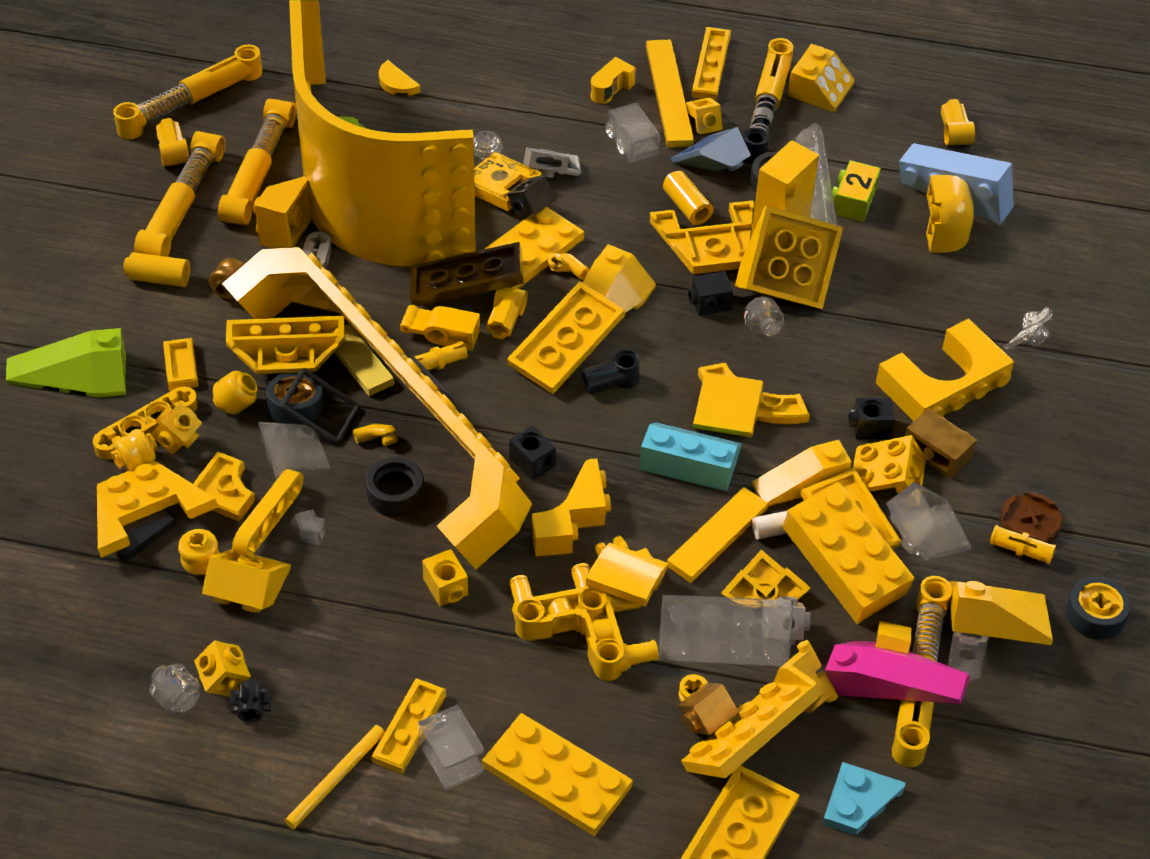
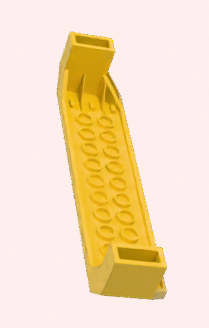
(496, 501)

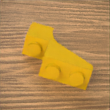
(584, 507)

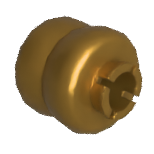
(224, 270)

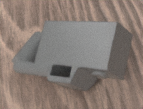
(552, 162)

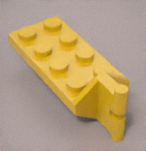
(791, 693)

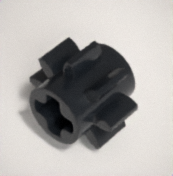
(250, 700)

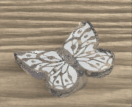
(1033, 329)

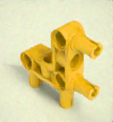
(573, 611)

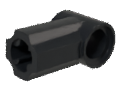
(621, 371)

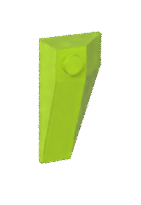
(83, 363)

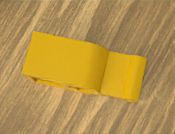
(443, 325)

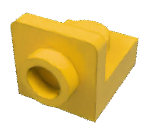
(706, 115)

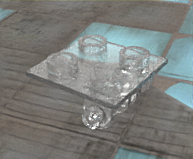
(292, 447)

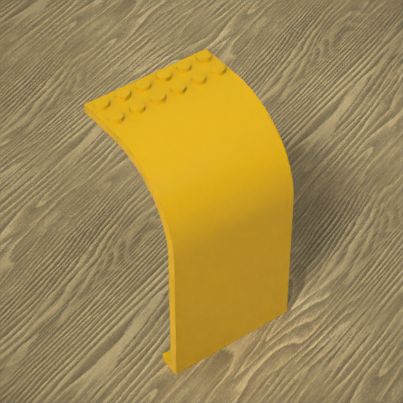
(373, 190)

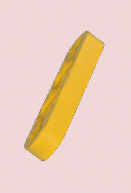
(142, 419)
(267, 513)

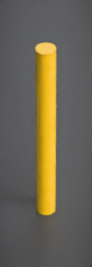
(334, 777)

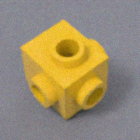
(176, 428)
(221, 668)

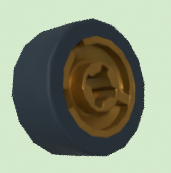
(305, 400)

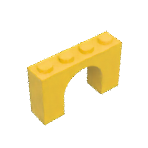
(972, 350)

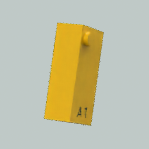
(787, 181)

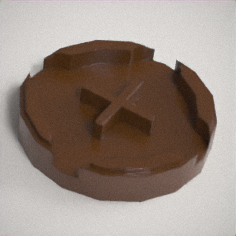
(1032, 515)

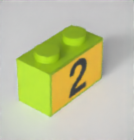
(855, 190)

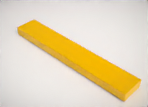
(669, 94)

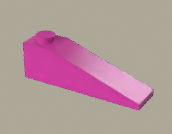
(876, 672)

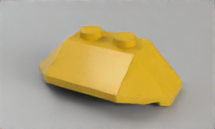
(285, 343)

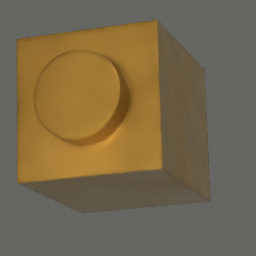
(707, 709)

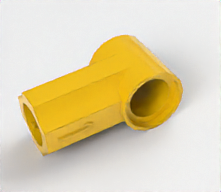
(956, 125)
(172, 145)
(506, 308)

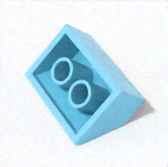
(689, 456)

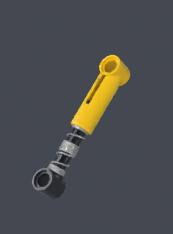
(768, 96)

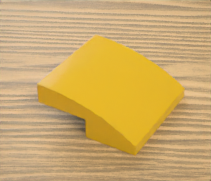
(626, 574)

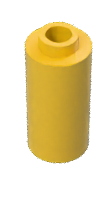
(687, 197)
(157, 269)

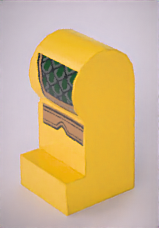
(611, 79)

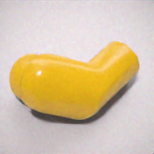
(567, 263)
(374, 431)

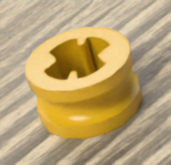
(690, 682)

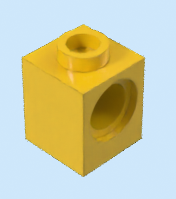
(445, 577)

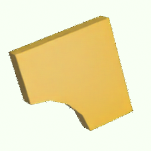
(223, 481)

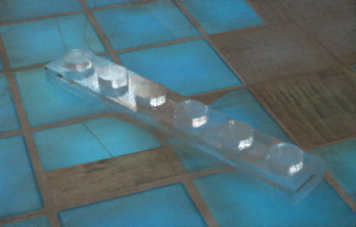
(822, 202)

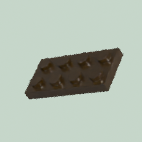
(466, 274)

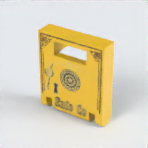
(497, 175)

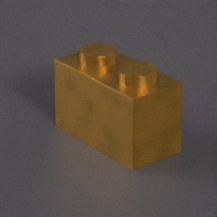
(942, 442)

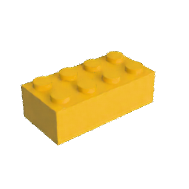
(847, 552)

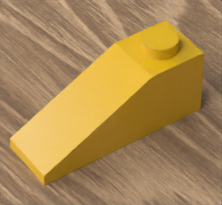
(802, 471)

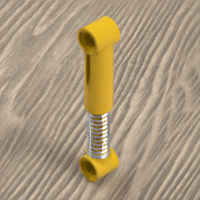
(242, 66)
(238, 203)
(174, 206)
(932, 607)

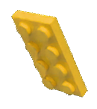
(540, 238)
(566, 337)
(557, 774)
(743, 819)

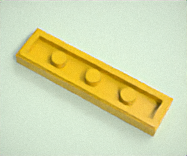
(711, 63)
(717, 535)

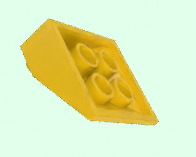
(790, 257)
(999, 613)

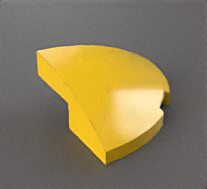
(765, 580)

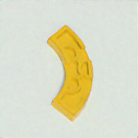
(772, 407)

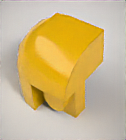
(950, 213)

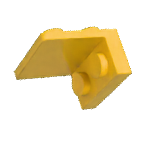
(890, 464)

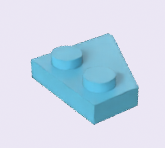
(858, 798)

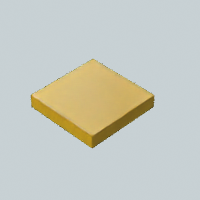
(728, 404)

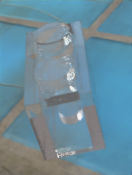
(633, 132)

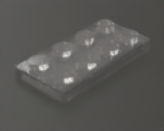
(725, 630)

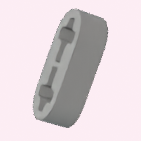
(325, 249)

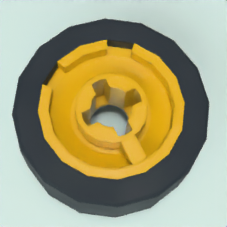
(1084, 609)

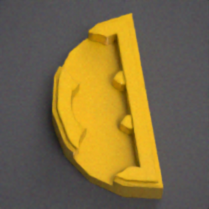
(395, 80)

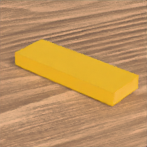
(402, 734)

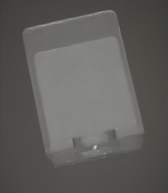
(451, 747)

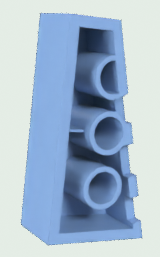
(987, 178)

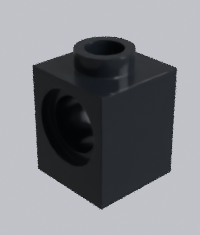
(531, 196)
(711, 293)
(872, 418)
(532, 452)

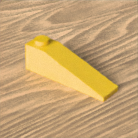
(620, 278)

